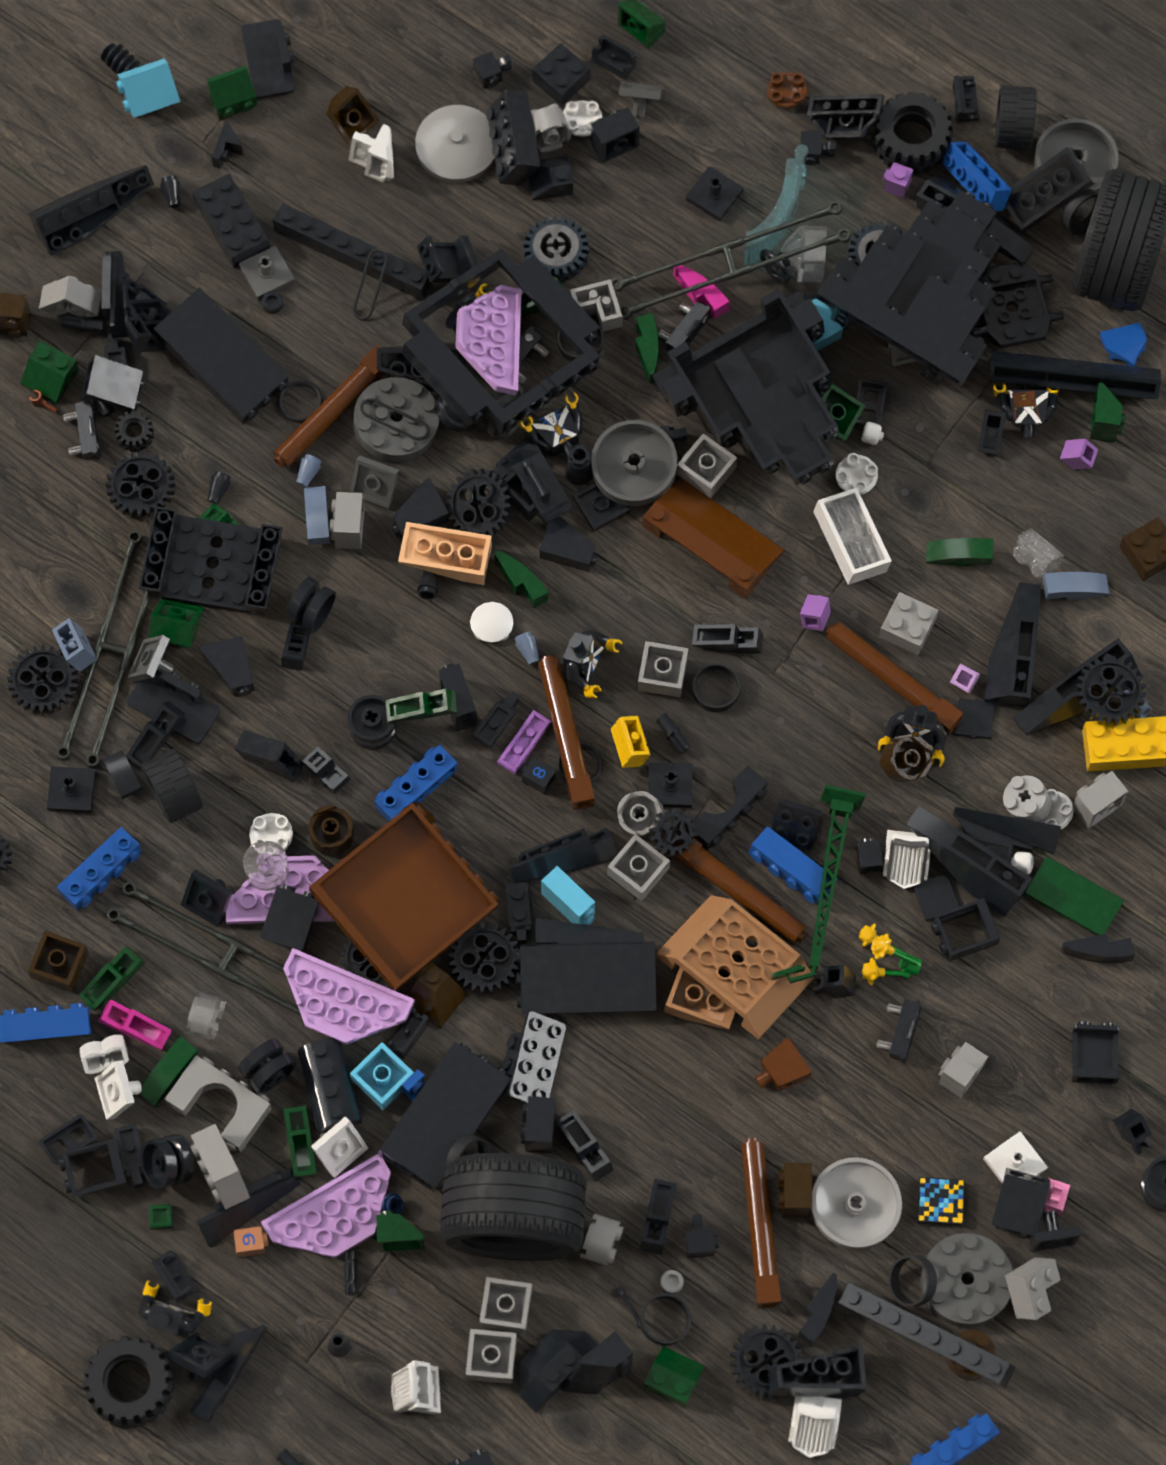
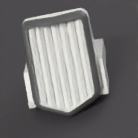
(906, 859)

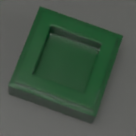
(160, 1216)

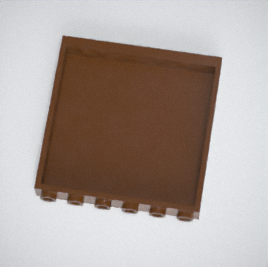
(404, 896)

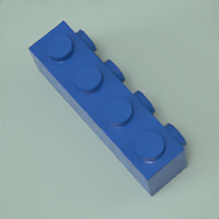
(976, 175)
(417, 783)
(789, 864)
(99, 869)
(45, 1024)
(960, 1444)

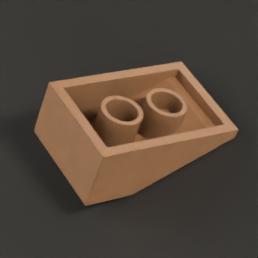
(696, 1003)

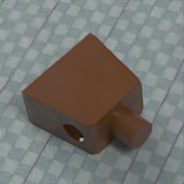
(783, 1067)

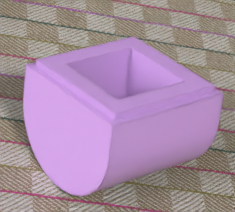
(965, 678)

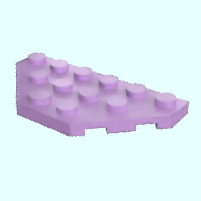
(491, 337)
(252, 905)
(342, 1002)
(335, 1214)

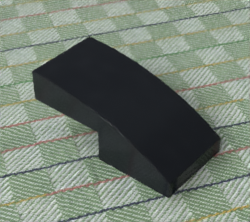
(326, 770)
(122, 774)

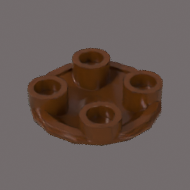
(787, 89)

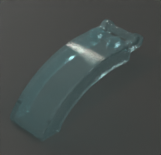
(784, 209)

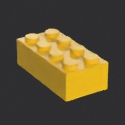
(1125, 746)

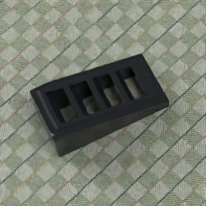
(293, 659)

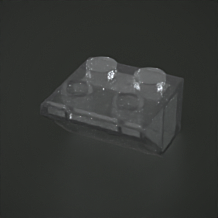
(1037, 553)

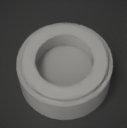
(671, 1282)

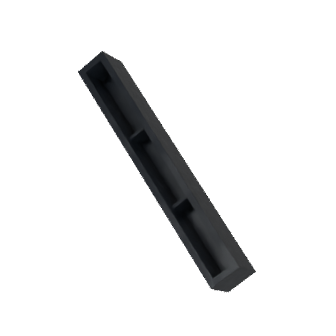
(350, 251)
(1074, 374)
(927, 1335)

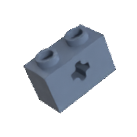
(74, 644)

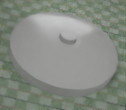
(455, 144)
(856, 1203)

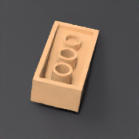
(446, 552)

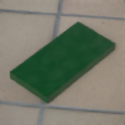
(1074, 897)

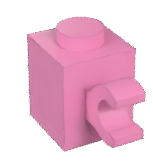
(1056, 1196)

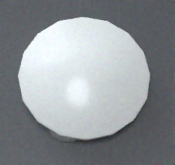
(581, 116)
(856, 472)
(491, 622)
(1061, 810)
(271, 828)

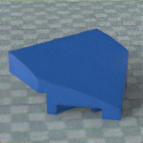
(1124, 343)

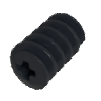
(119, 59)

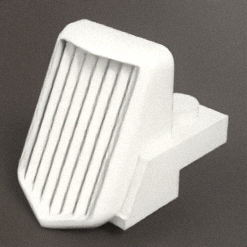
(374, 154)
(416, 1388)
(814, 1424)

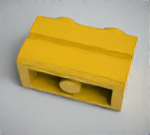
(630, 741)

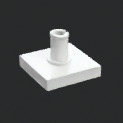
(116, 1090)
(339, 1147)
(1016, 1155)

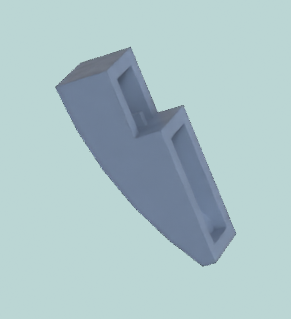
(316, 515)
(1075, 585)

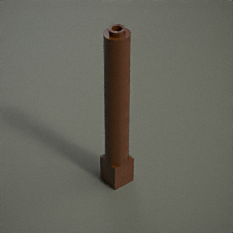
(329, 410)
(893, 675)
(566, 734)
(742, 892)
(760, 1224)

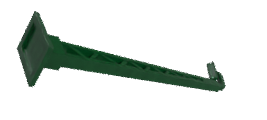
(841, 804)

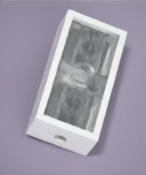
(852, 536)

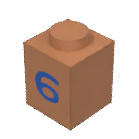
(250, 1241)

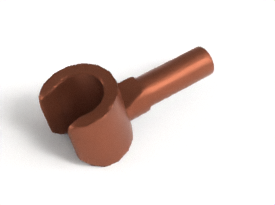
(41, 402)

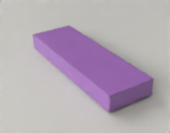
(524, 742)

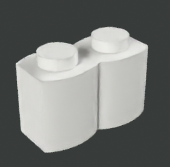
(100, 1055)

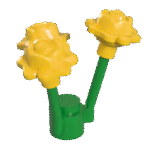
(881, 947)

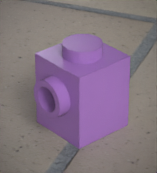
(897, 179)
(1079, 454)
(815, 612)

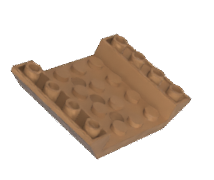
(710, 941)

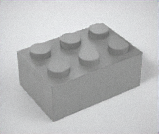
(219, 1166)

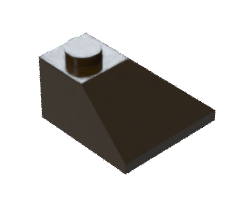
(351, 113)
(436, 995)

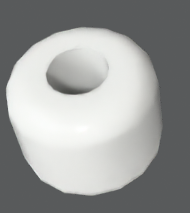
(872, 433)
(1023, 862)

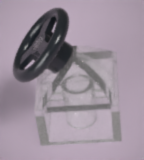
(804, 266)

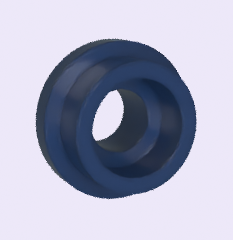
(398, 1203)

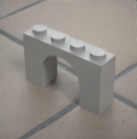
(201, 1077)

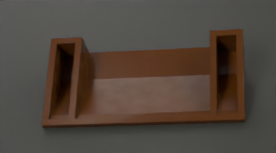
(713, 535)

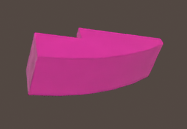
(708, 295)
(134, 1025)

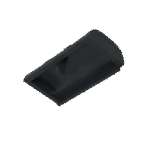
(328, 1083)

